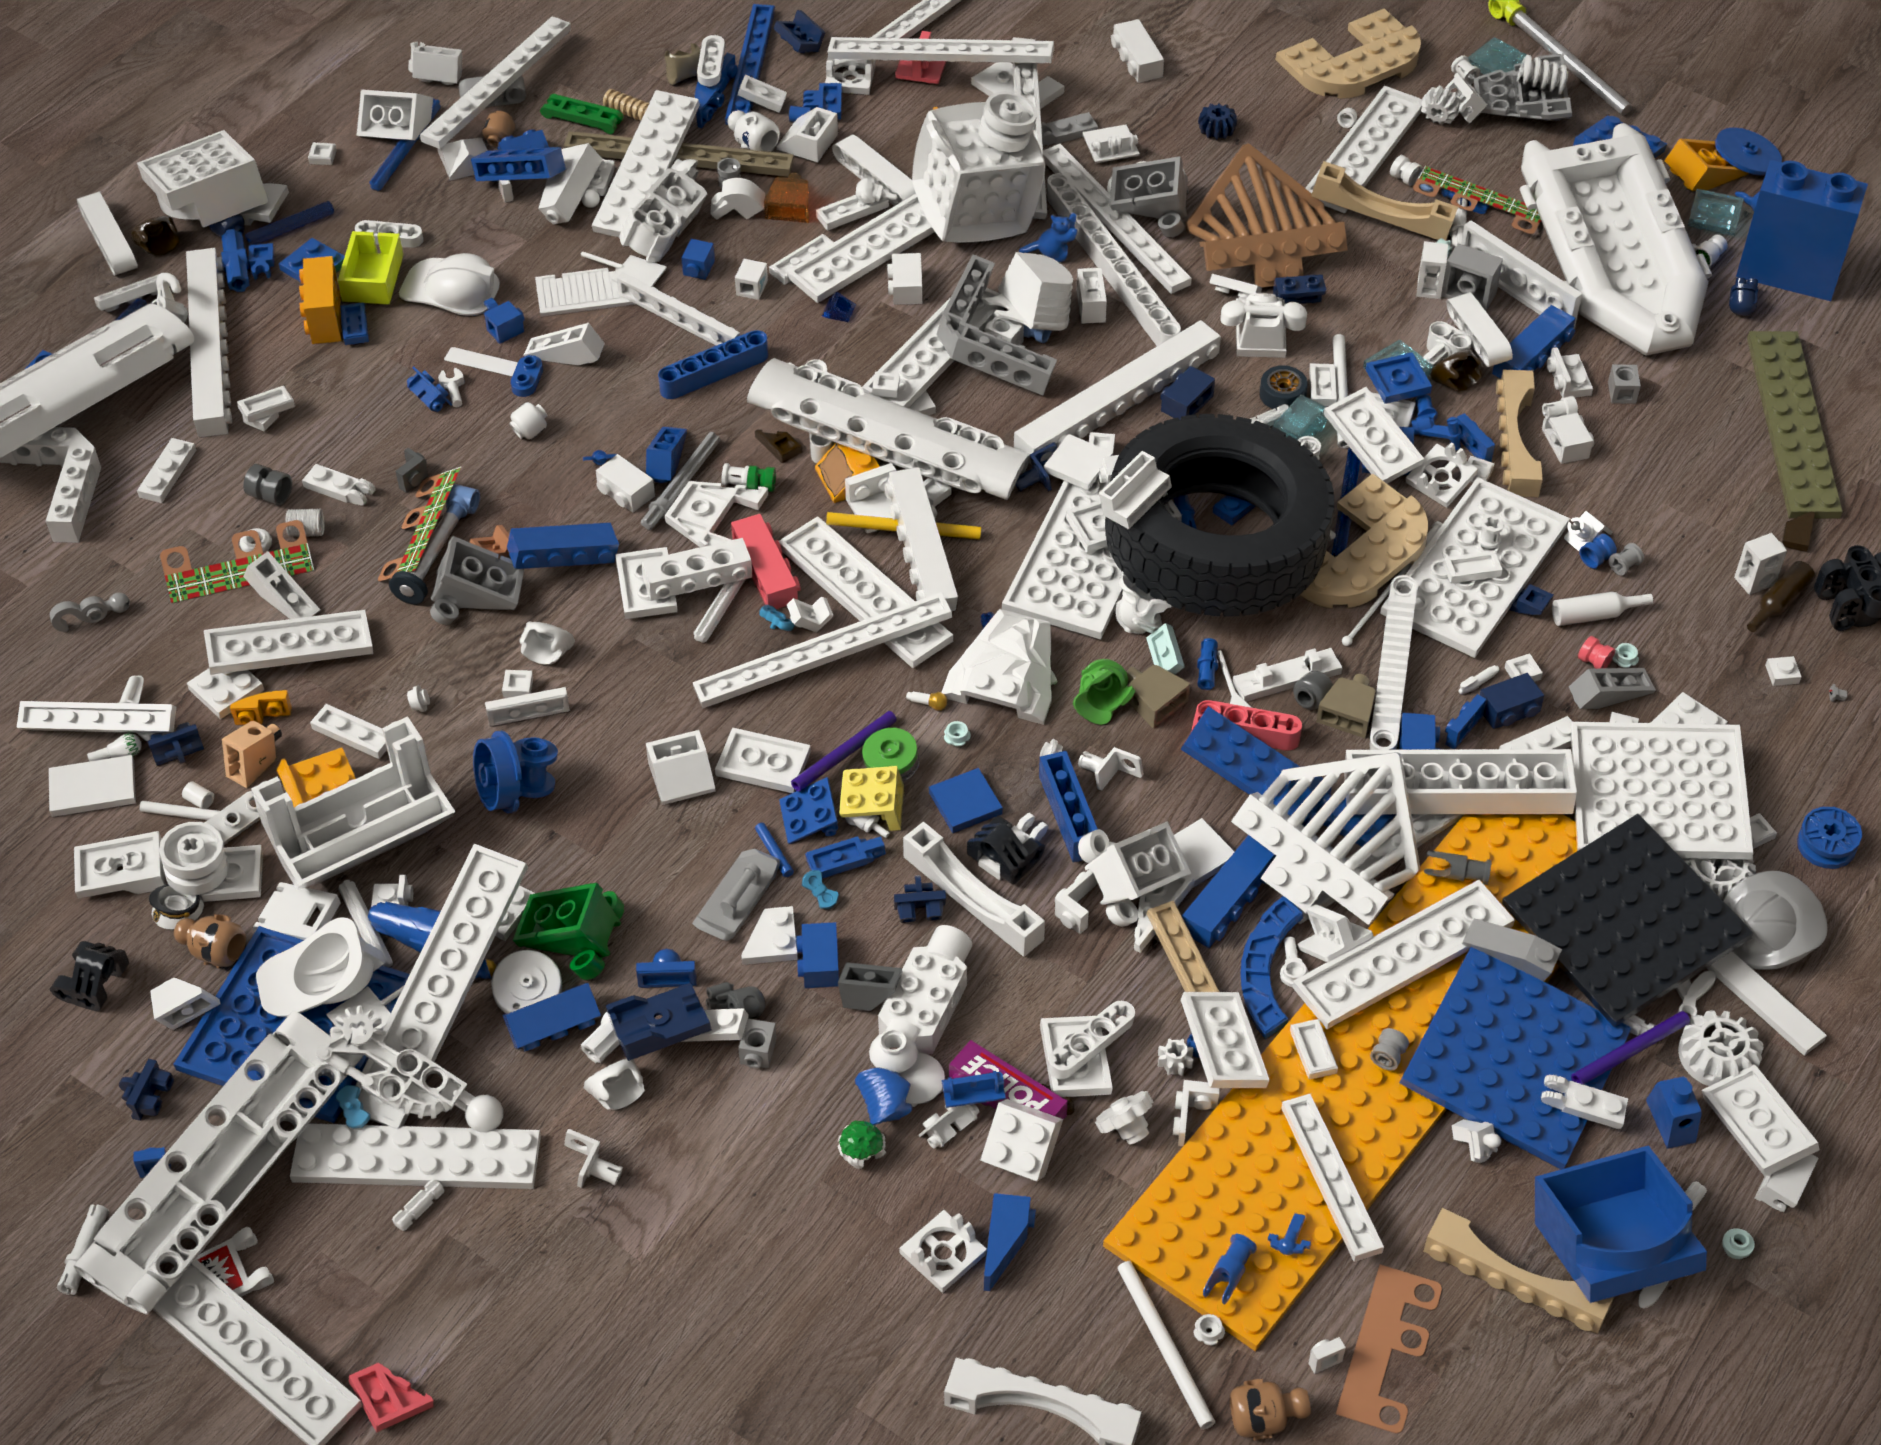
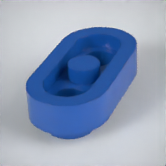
(526, 376)

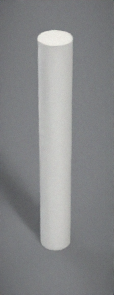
(176, 810)

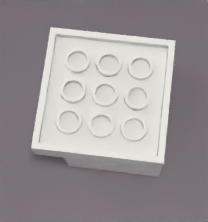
(205, 179)

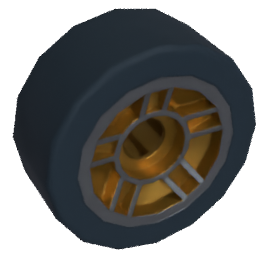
(1282, 386)

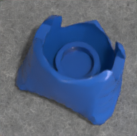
(884, 1094)

